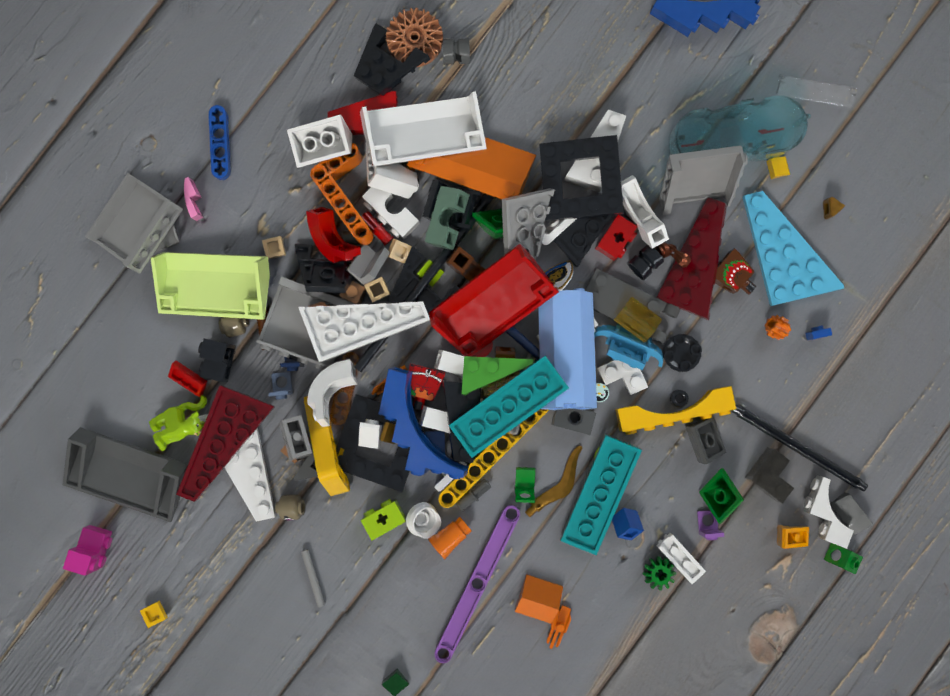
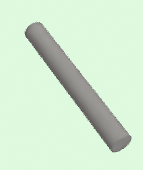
(313, 578)

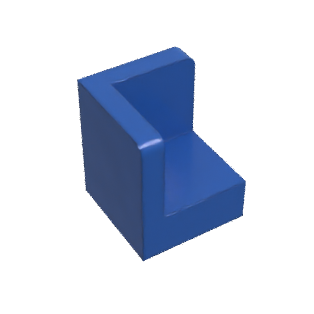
(627, 524)

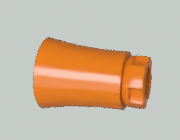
(450, 537)

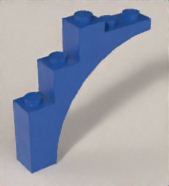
(688, 15)
(422, 455)

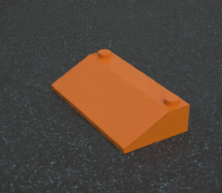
(493, 171)

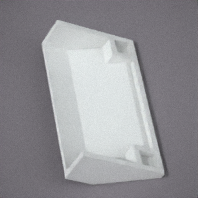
(423, 130)

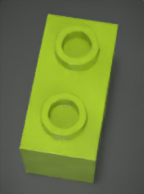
(377, 528)

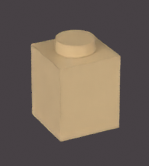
(377, 289)

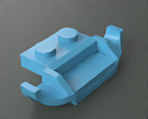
(627, 347)

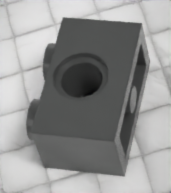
(583, 425)

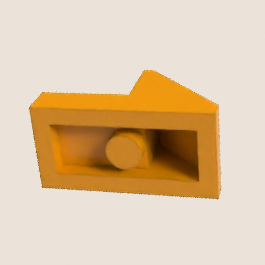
(792, 536)

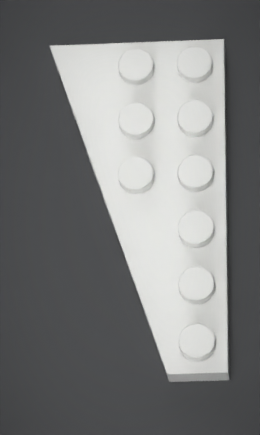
(349, 327)
(251, 477)

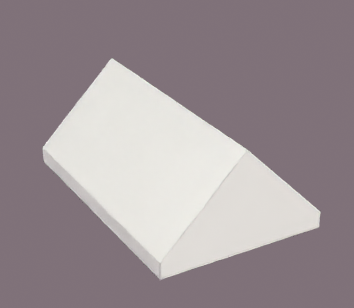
(320, 141)

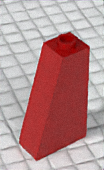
(351, 112)

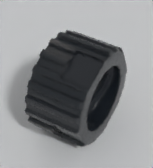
(684, 401)

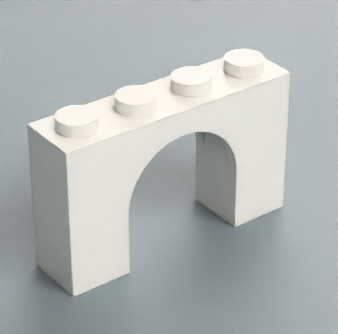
(437, 418)

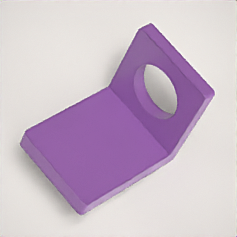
(709, 532)

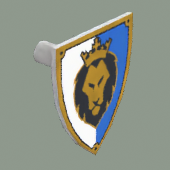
(560, 274)

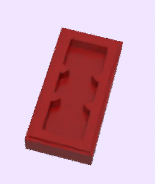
(187, 378)

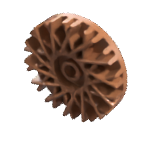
(414, 25)

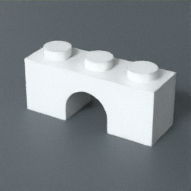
(401, 223)

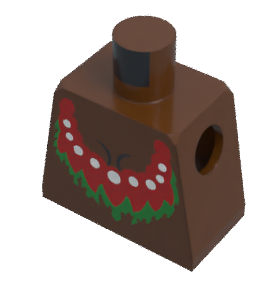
(734, 273)

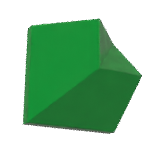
(491, 222)
(721, 495)

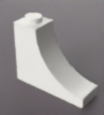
(391, 178)

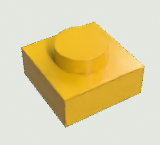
(153, 614)

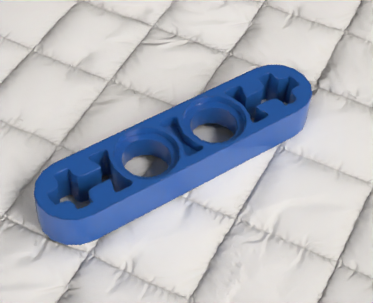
(216, 143)

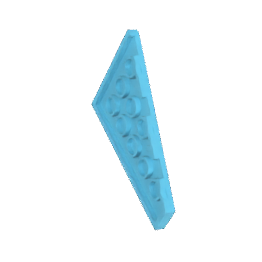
(785, 258)

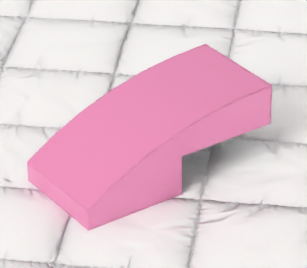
(191, 195)

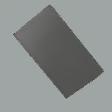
(851, 513)

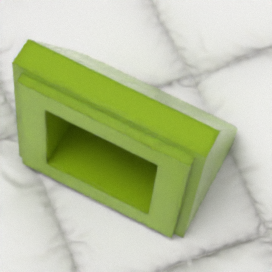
(422, 271)

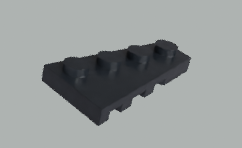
(456, 407)

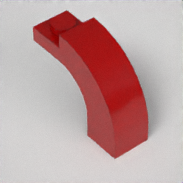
(326, 237)

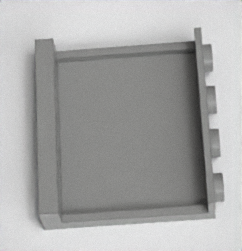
(702, 175)
(134, 223)
(285, 326)

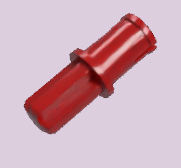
(377, 228)

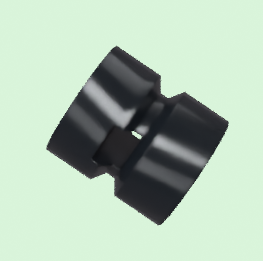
(646, 261)

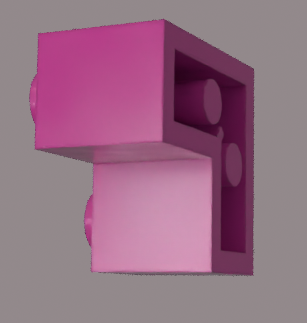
(90, 551)

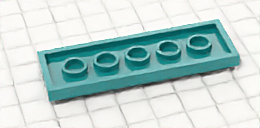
(508, 406)
(600, 494)

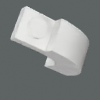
(326, 384)

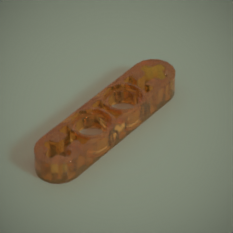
(349, 390)

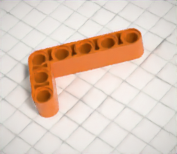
(337, 197)

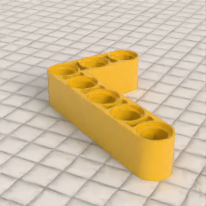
(325, 456)

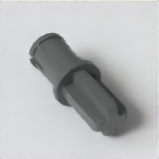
(473, 494)

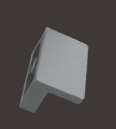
(368, 264)

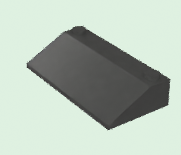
(123, 474)

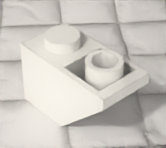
(370, 434)

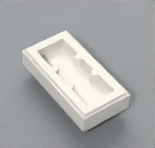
(440, 485)

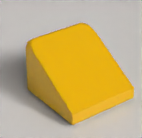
(778, 167)

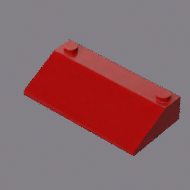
(492, 302)

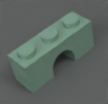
(448, 202)

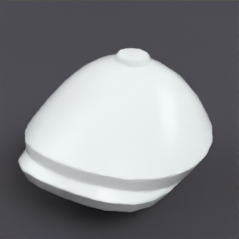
(423, 520)

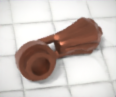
(682, 258)

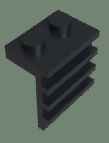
(431, 201)

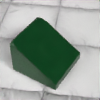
(395, 682)

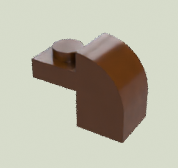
(464, 264)

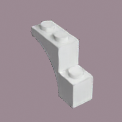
(638, 210)
(819, 505)

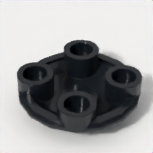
(682, 352)

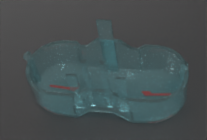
(761, 128)

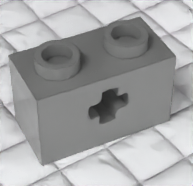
(295, 438)

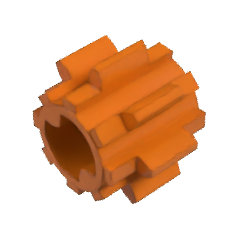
(777, 327)

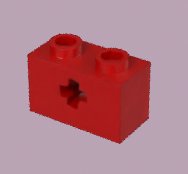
(626, 231)

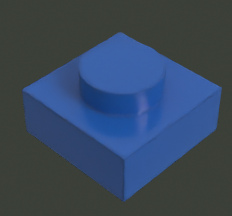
(818, 332)

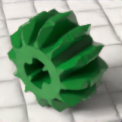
(661, 565)

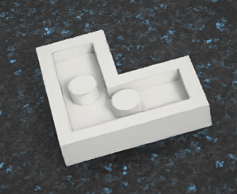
(631, 376)

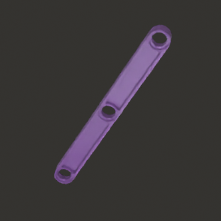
(471, 595)

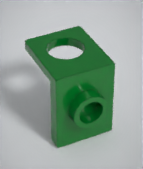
(525, 484)
(849, 560)

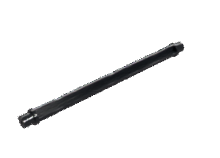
(800, 448)

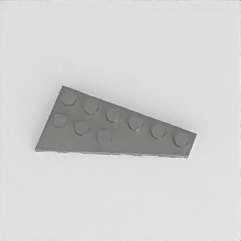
(525, 220)

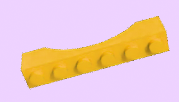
(713, 401)

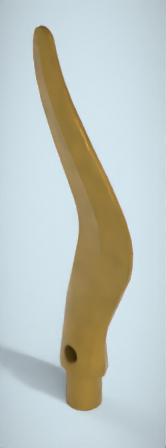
(560, 490)

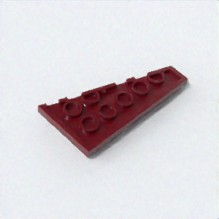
(692, 286)
(225, 431)

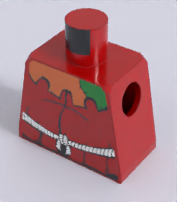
(424, 384)

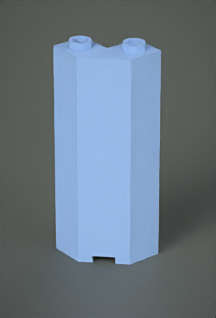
(569, 344)

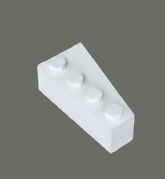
(587, 172)

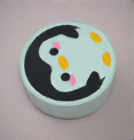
(602, 392)

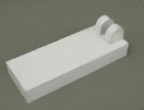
(680, 558)

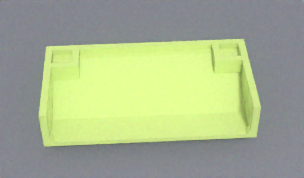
(211, 284)

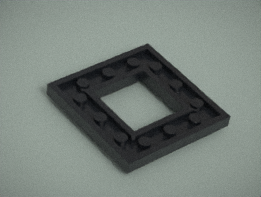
(581, 149)
(391, 477)

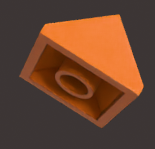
(539, 599)

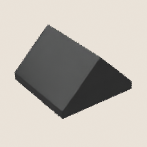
(705, 440)

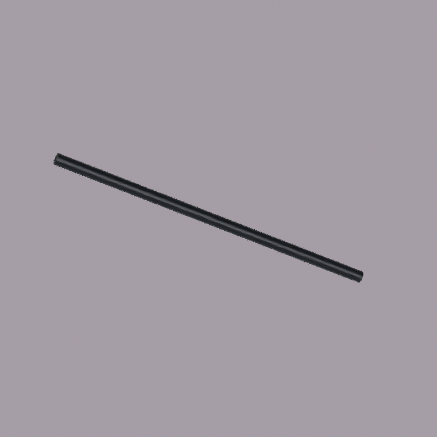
(424, 281)

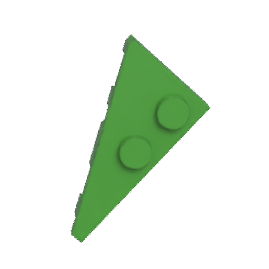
(484, 370)

